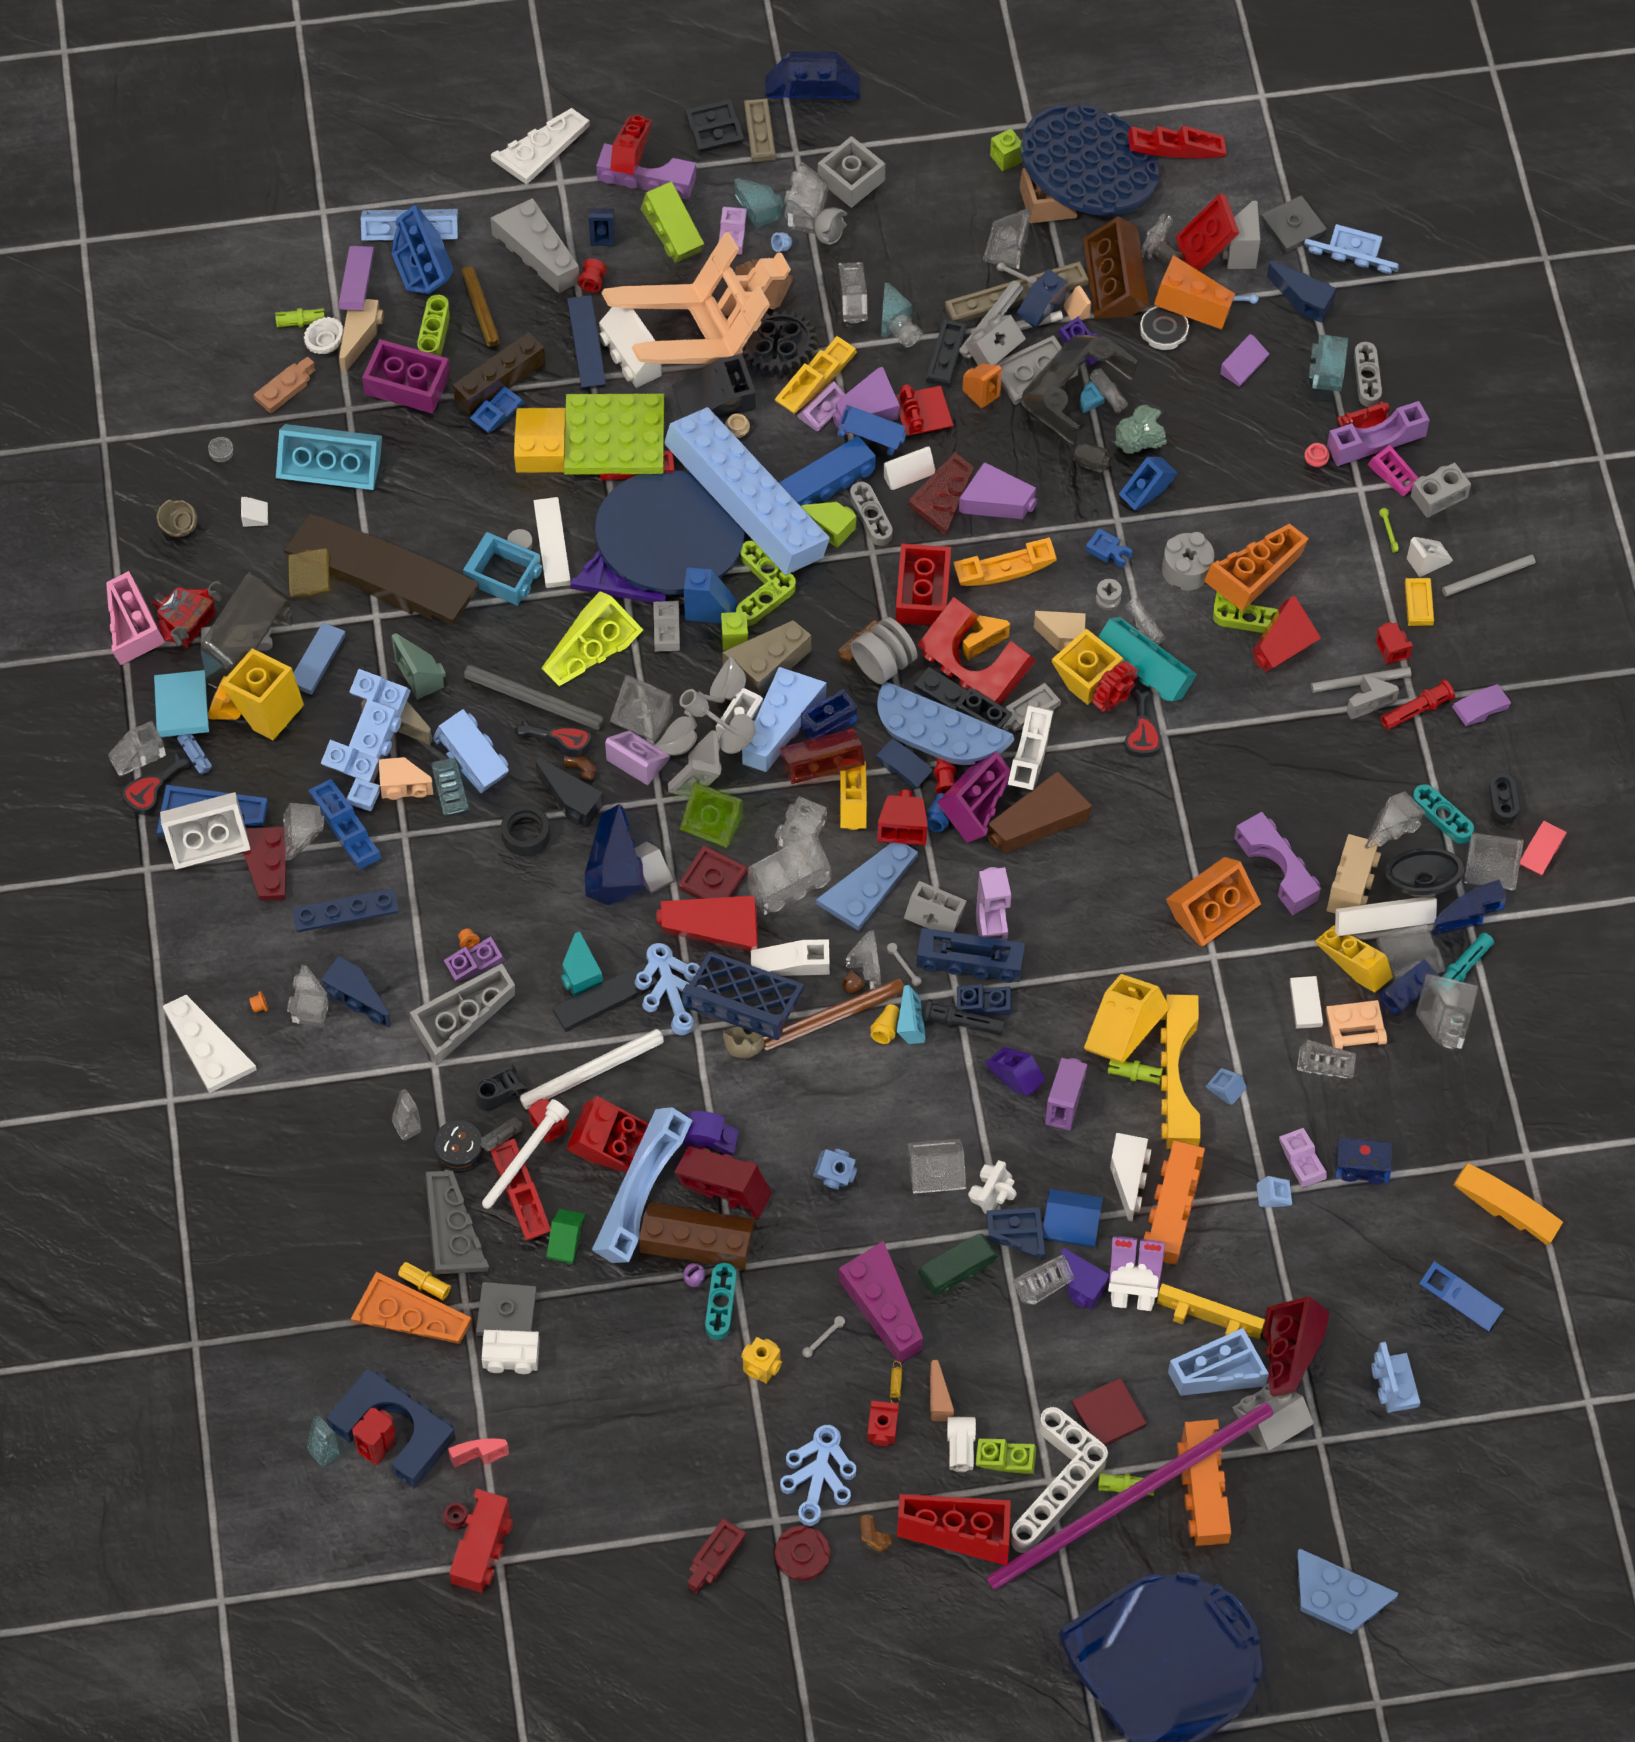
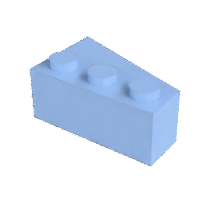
(471, 750)

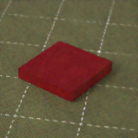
(712, 875)
(1109, 1412)

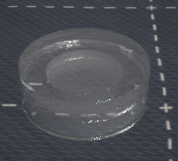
(220, 449)

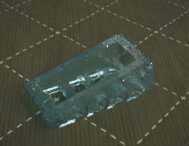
(444, 771)
(322, 1442)

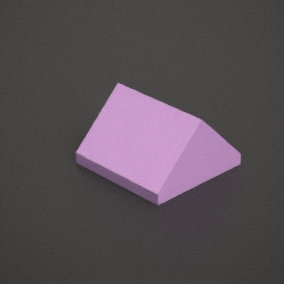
(635, 756)

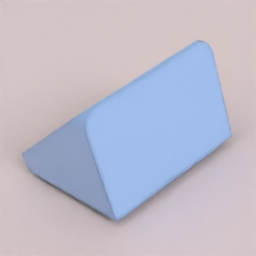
(1274, 1192)

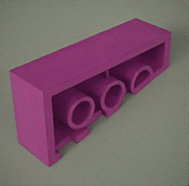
(881, 1299)

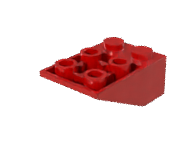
(606, 1135)

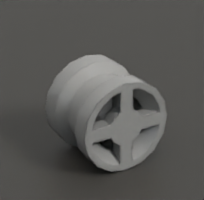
(1112, 598)

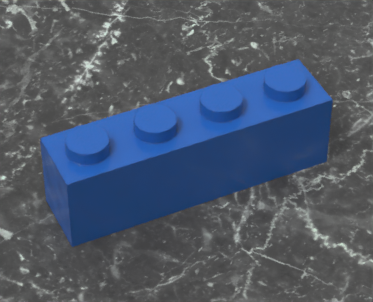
(831, 473)

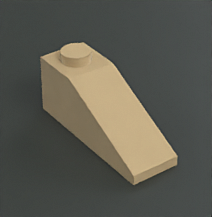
(359, 331)

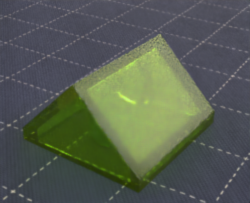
(712, 815)

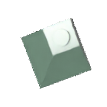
(417, 667)

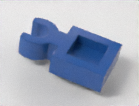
(1107, 546)

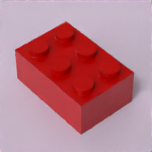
(922, 583)

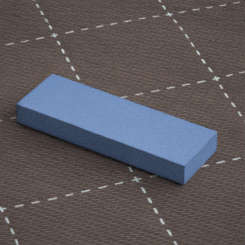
(318, 657)

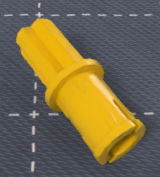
(424, 1281)

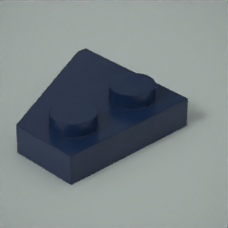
(1017, 1229)

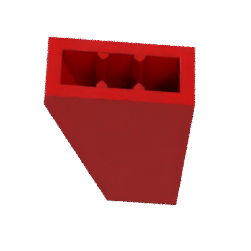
(1284, 636)

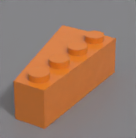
(1255, 568)

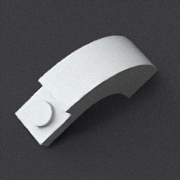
(1032, 748)

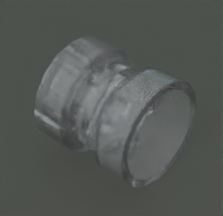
(905, 330)

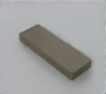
(759, 130)

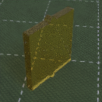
(309, 572)

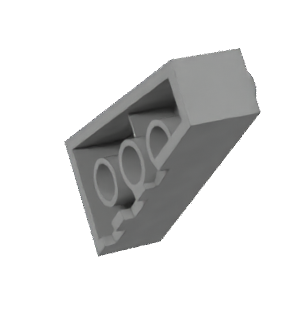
(460, 1012)

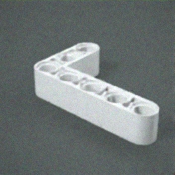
(1063, 1483)

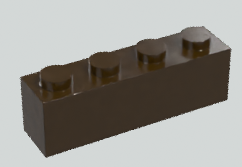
(501, 370)

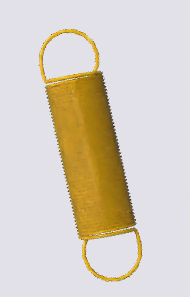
(896, 1379)

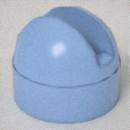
(781, 242)

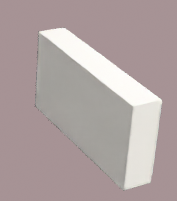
(1306, 1002)

